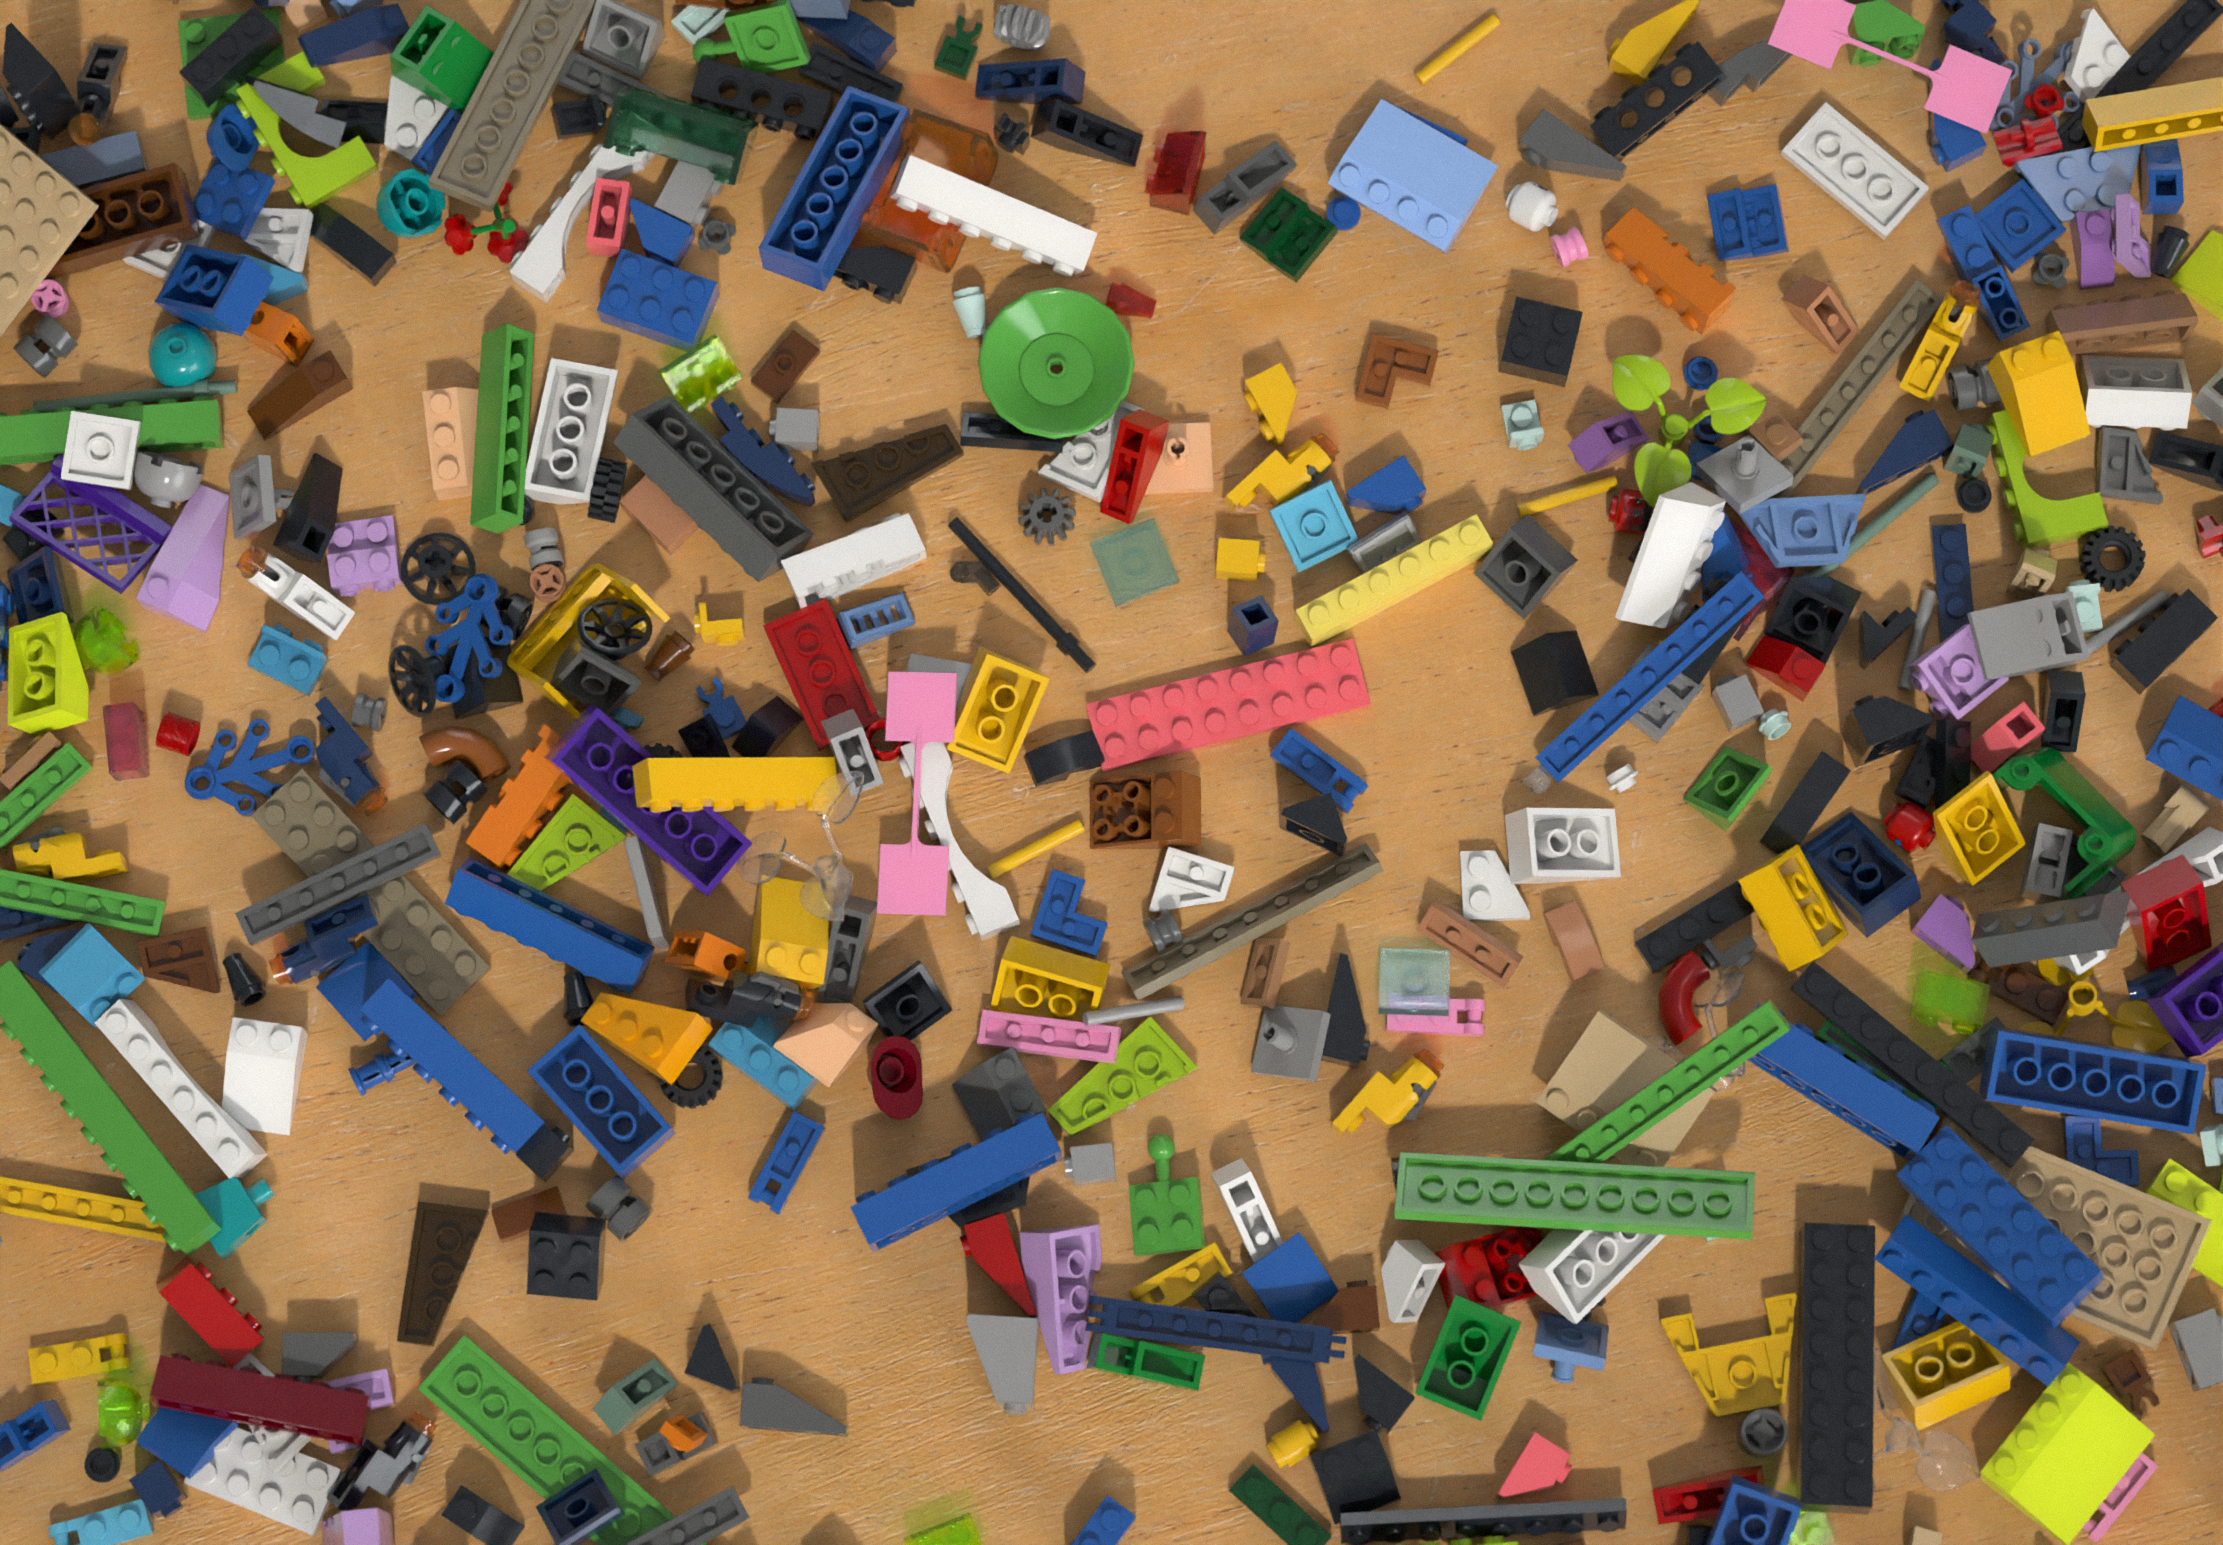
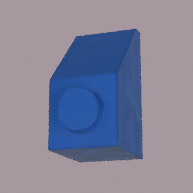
(661, 235)
(1389, 490)

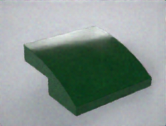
(1288, 234)

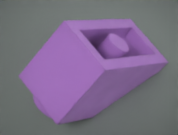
(2092, 248)
(1608, 441)
(1948, 932)

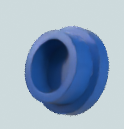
(1343, 213)
(1700, 373)

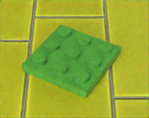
(200, 33)

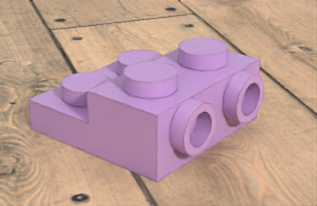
(364, 556)
(1953, 676)

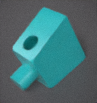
(235, 1212)

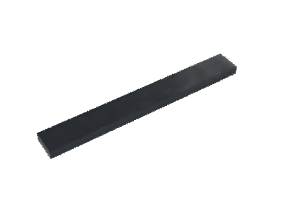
(2146, 63)

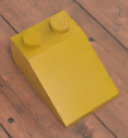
(2041, 393)
(996, 709)
(1976, 830)
(787, 937)

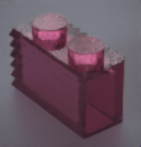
(125, 741)

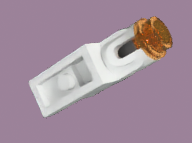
(295, 592)

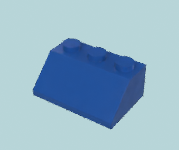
(2191, 746)

